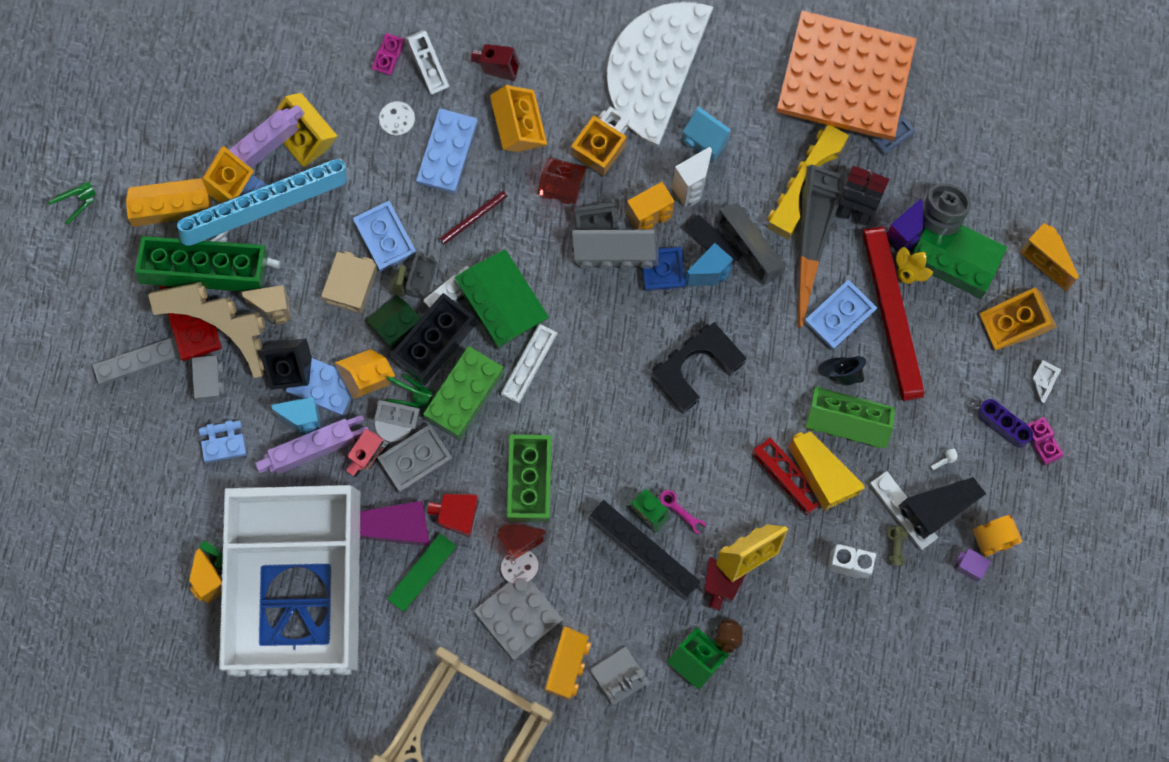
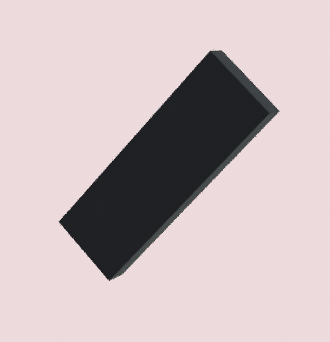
(708, 235)

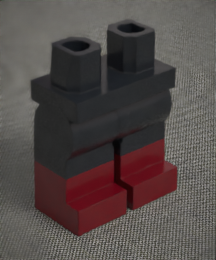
(862, 200)

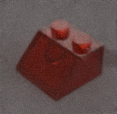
(562, 180)
(519, 539)

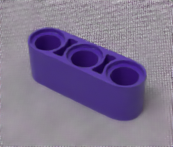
(1015, 424)

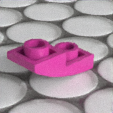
(389, 54)
(1044, 441)

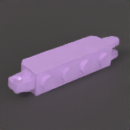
(268, 136)
(311, 446)

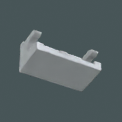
(397, 414)

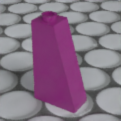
(396, 524)

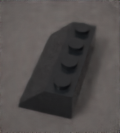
(434, 339)

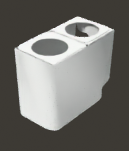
(846, 569)

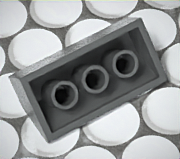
(750, 242)

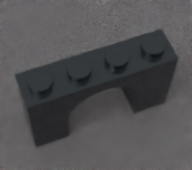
(711, 342)

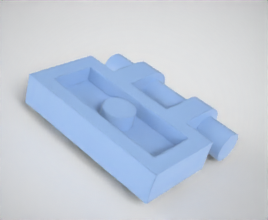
(225, 447)

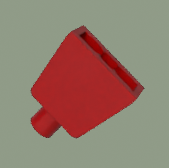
(455, 512)

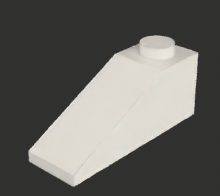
(427, 61)

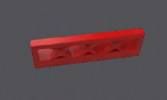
(784, 479)

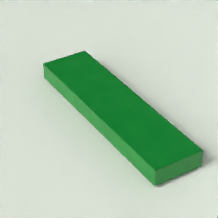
(422, 572)

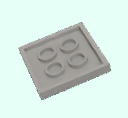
(518, 616)

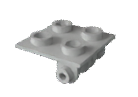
(619, 676)

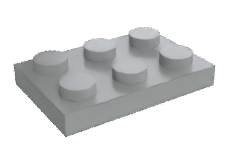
(415, 458)

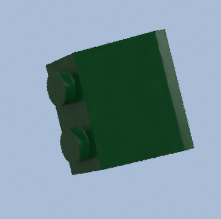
(393, 321)

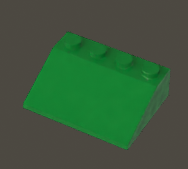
(962, 259)
(500, 298)

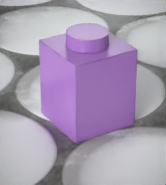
(972, 564)

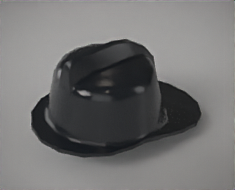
(845, 370)

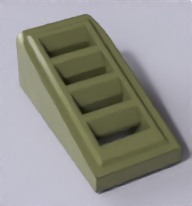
(399, 282)

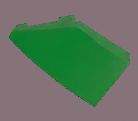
(208, 548)

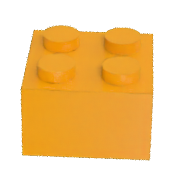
(598, 145)
(650, 207)

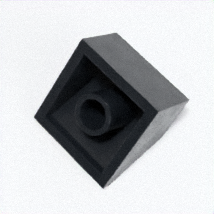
(287, 363)

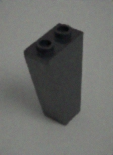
(939, 506)

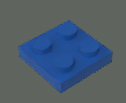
(668, 273)

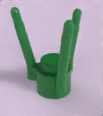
(84, 192)
(421, 395)

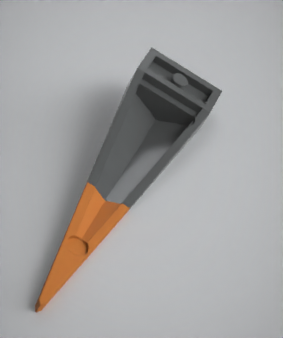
(819, 204)

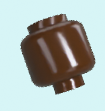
(729, 635)

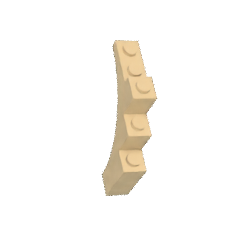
(242, 329)

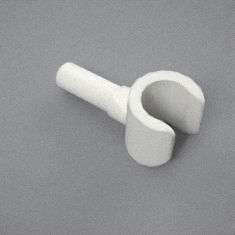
(951, 456)

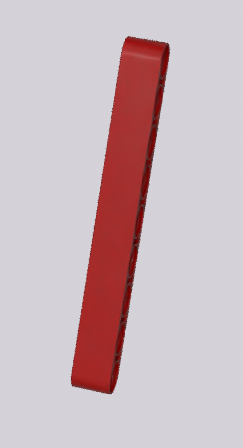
(893, 313)

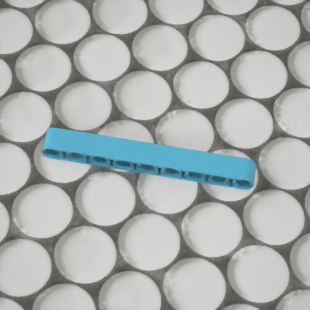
(262, 202)

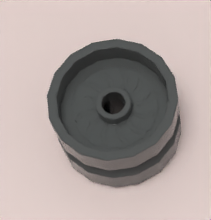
(945, 209)

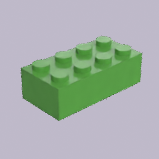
(464, 393)
(529, 478)

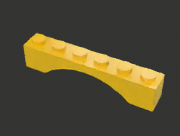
(787, 215)

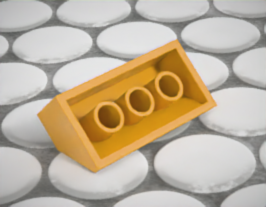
(166, 201)

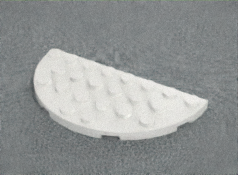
(652, 65)

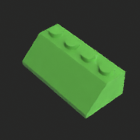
(850, 417)

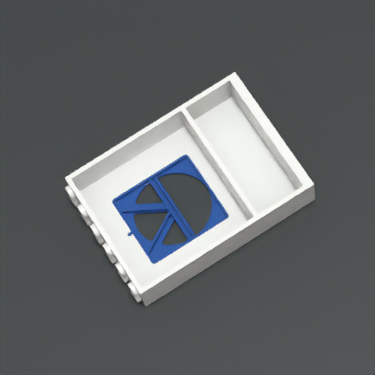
(280, 531)

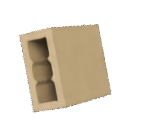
(349, 282)

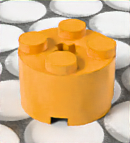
(997, 535)

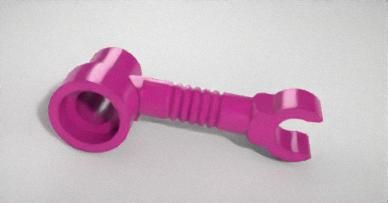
(679, 510)

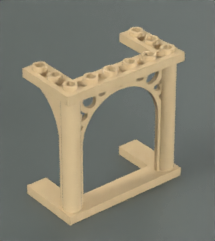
(432, 693)

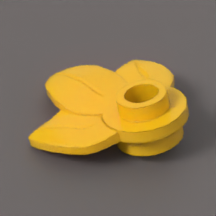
(914, 265)

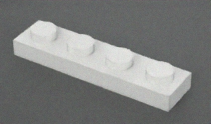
(892, 497)

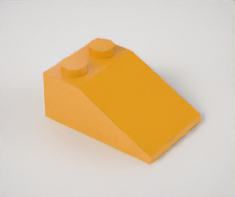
(1050, 255)
(1018, 319)

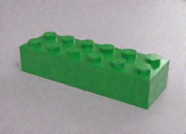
(213, 263)

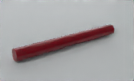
(473, 217)

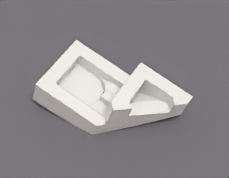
(1044, 379)

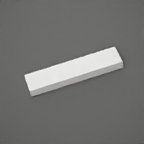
(529, 364)

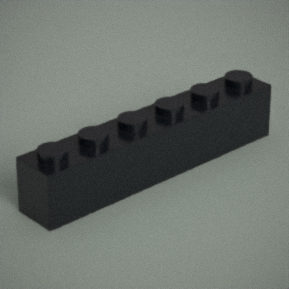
(644, 550)

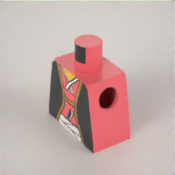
(372, 446)

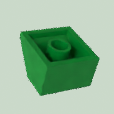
(697, 658)

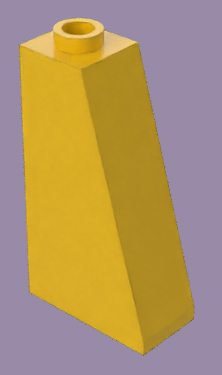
(824, 471)

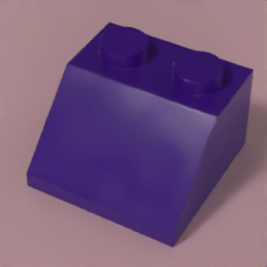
(907, 228)

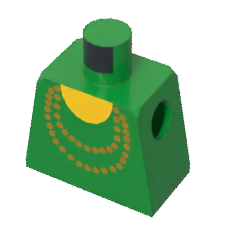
(649, 510)

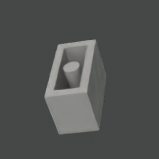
(207, 379)

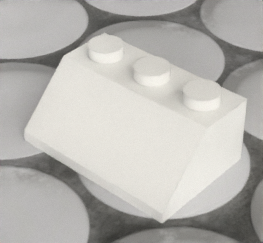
(691, 177)

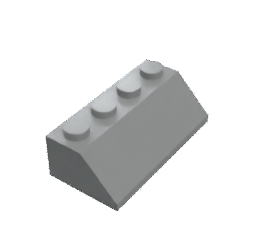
(615, 248)

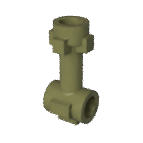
(898, 535)

